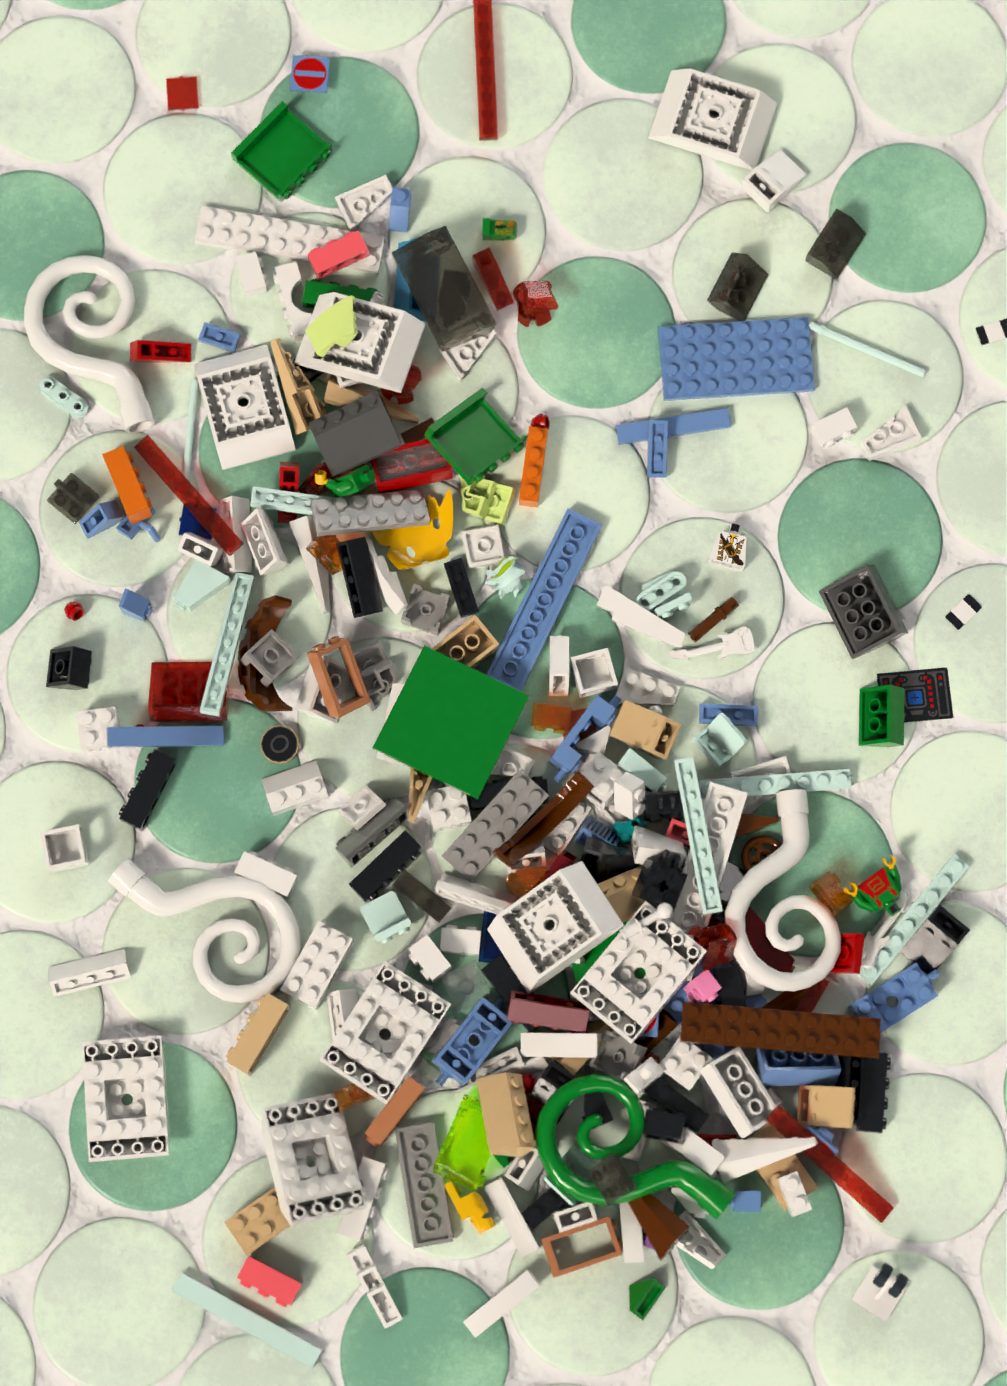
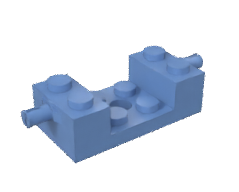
(598, 713)
(911, 990)
(458, 1057)

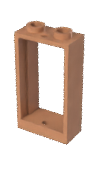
(325, 684)
(394, 1112)
(617, 1243)

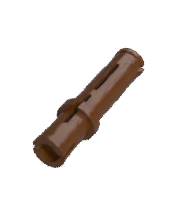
(719, 614)

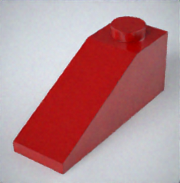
(160, 352)
(288, 482)

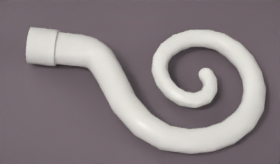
(134, 407)
(793, 813)
(134, 883)

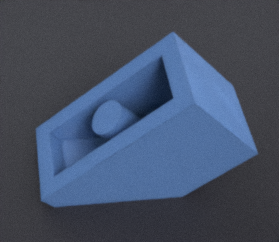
(400, 209)
(101, 518)
(135, 605)
(746, 1201)

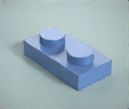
(219, 337)

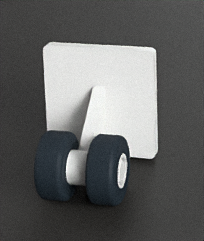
(880, 1291)

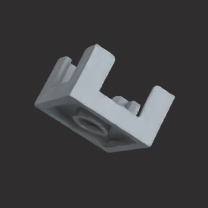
(425, 610)
(269, 657)
(618, 1056)

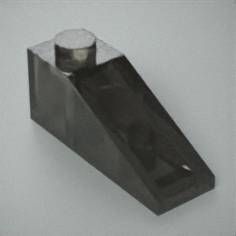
(421, 896)

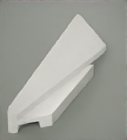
(638, 618)
(510, 1062)

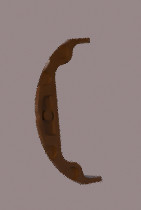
(266, 618)
(545, 820)

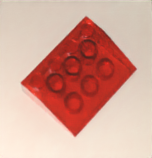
(178, 692)

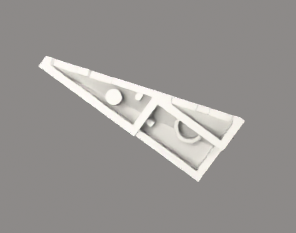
(304, 533)
(754, 1153)

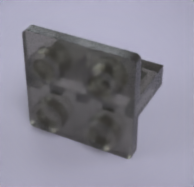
(72, 497)
(612, 1179)

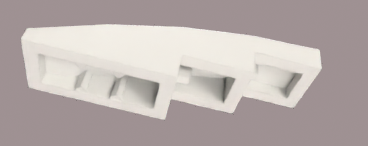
(387, 582)
(631, 1235)
(374, 1286)
(501, 1303)

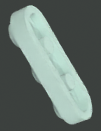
(68, 403)
(666, 585)

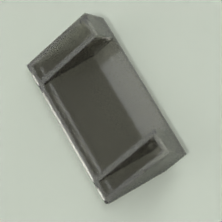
(444, 289)

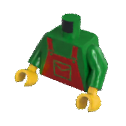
(348, 482)
(879, 890)

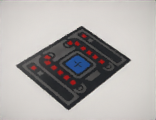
(925, 693)

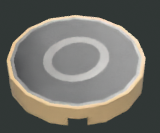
(279, 744)

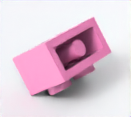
(702, 988)

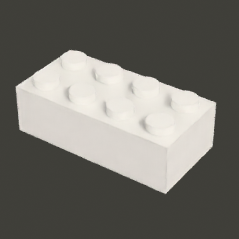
(317, 965)
(739, 1091)

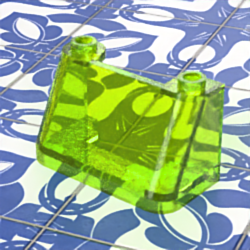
(465, 1147)

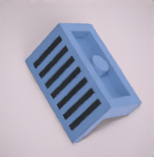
(596, 830)

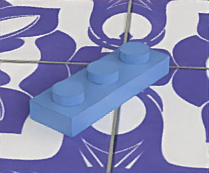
(657, 448)
(738, 714)

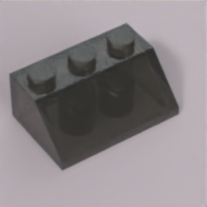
(835, 244)
(738, 286)

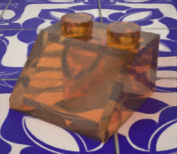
(525, 880)
(831, 893)

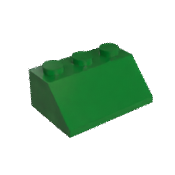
(881, 716)

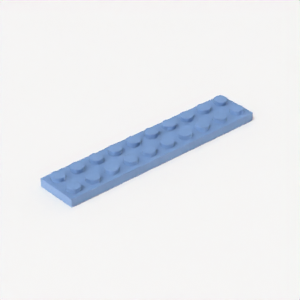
(544, 599)

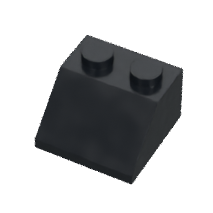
(69, 668)

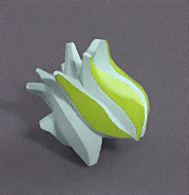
(506, 576)

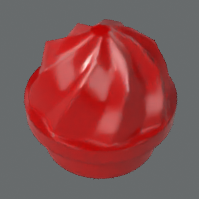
(540, 421)
(74, 610)
(528, 1082)

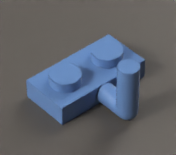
(131, 530)

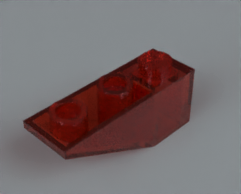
(492, 278)

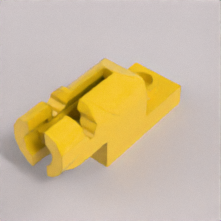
(470, 1206)

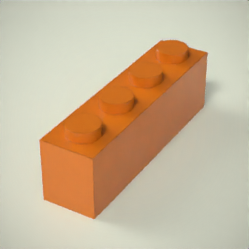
(533, 467)
(127, 484)

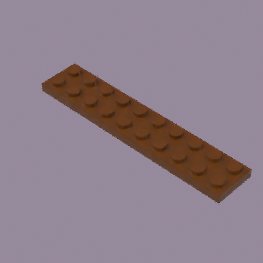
(780, 1030)

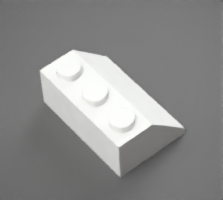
(264, 542)
(310, 697)
(294, 788)

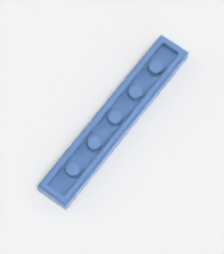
(677, 425)
(165, 736)

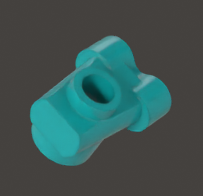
(625, 829)

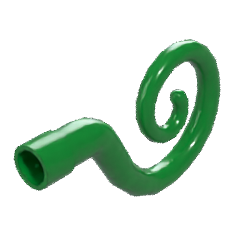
(709, 1193)

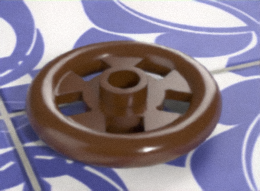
(757, 843)

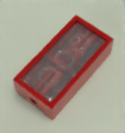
(410, 467)

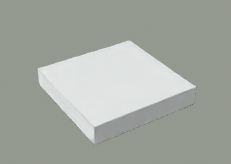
(483, 546)
(361, 807)

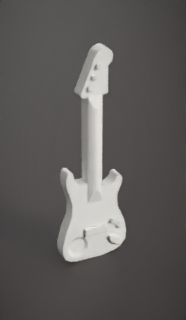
(739, 642)
(874, 944)

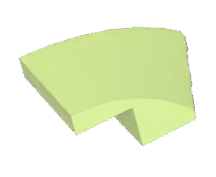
(333, 327)
(487, 500)

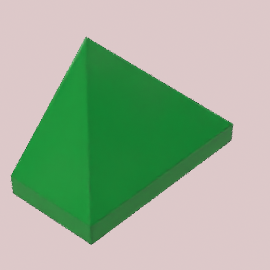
(643, 1296)

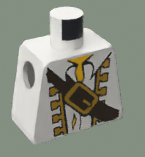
(729, 549)

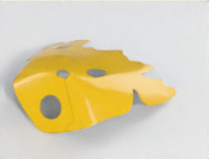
(424, 540)

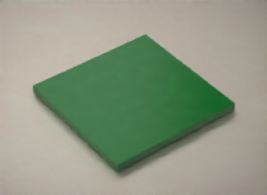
(450, 722)

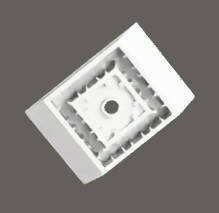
(732, 137)
(381, 354)
(250, 431)
(580, 918)
(630, 1002)
(392, 1004)
(119, 1069)
(317, 1131)

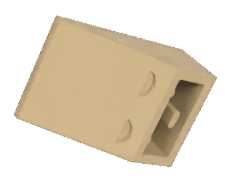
(645, 730)
(826, 1106)

